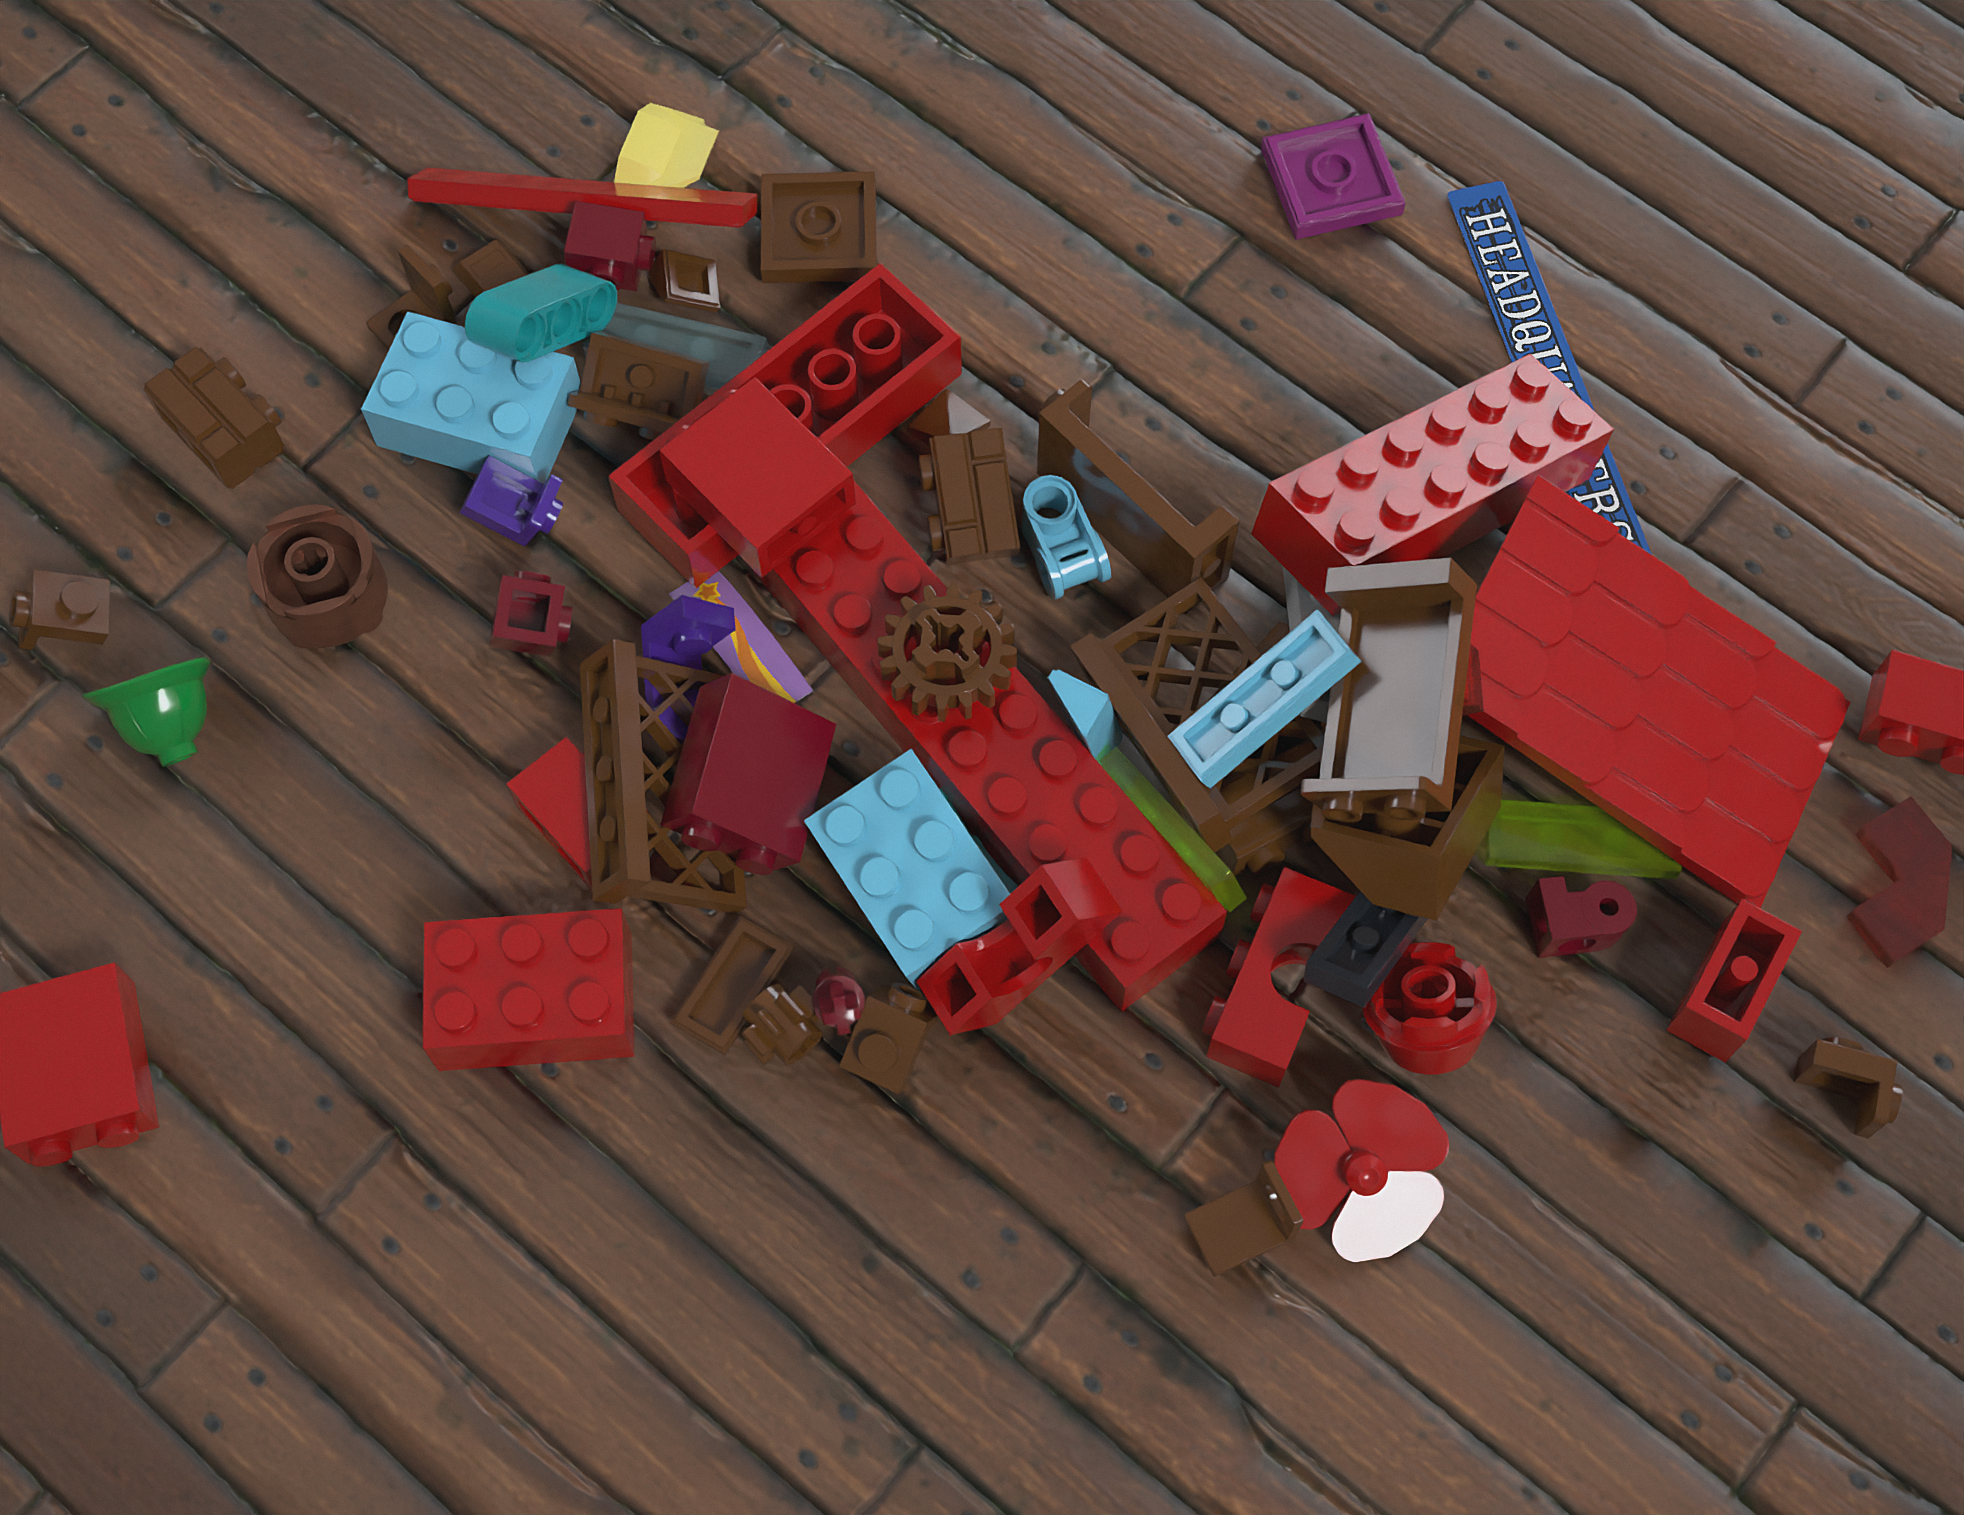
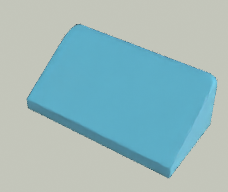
(1087, 713)

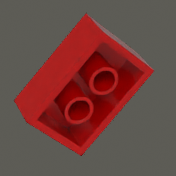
(528, 989)

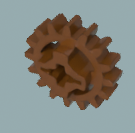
(946, 677)

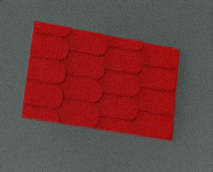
(1649, 695)

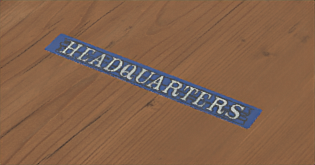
(1532, 327)

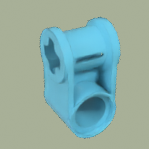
(1065, 546)

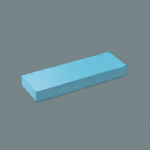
(1263, 698)

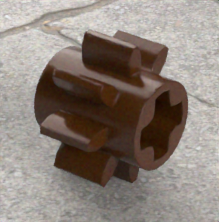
(781, 1025)

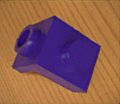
(512, 501)

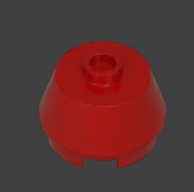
(1432, 1009)

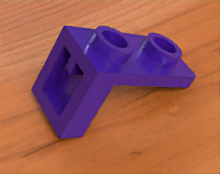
(680, 637)

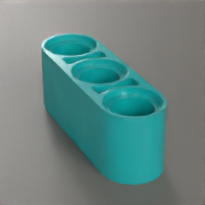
(540, 312)

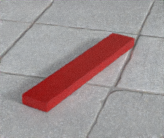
(560, 194)

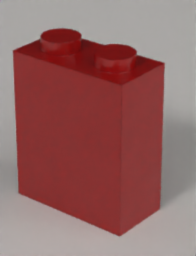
(757, 476)
(73, 1066)

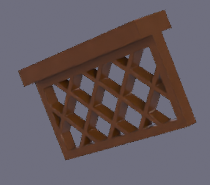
(1150, 725)
(621, 773)

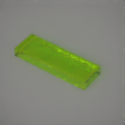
(1175, 830)
(1571, 841)

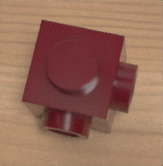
(610, 244)
(530, 614)

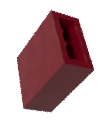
(748, 775)

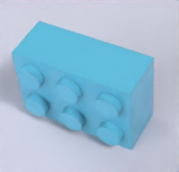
(465, 403)
(910, 864)

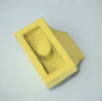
(665, 148)

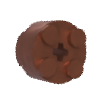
(318, 577)

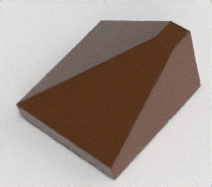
(686, 280)
(947, 416)

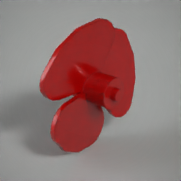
(1384, 1164)

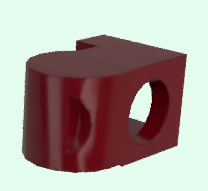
(1578, 920)

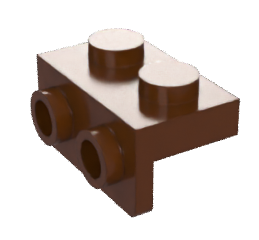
(637, 384)

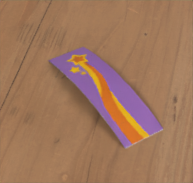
(751, 648)

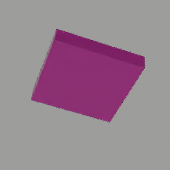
(1332, 176)

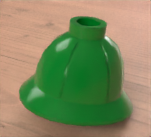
(159, 709)

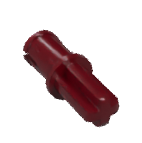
(838, 999)

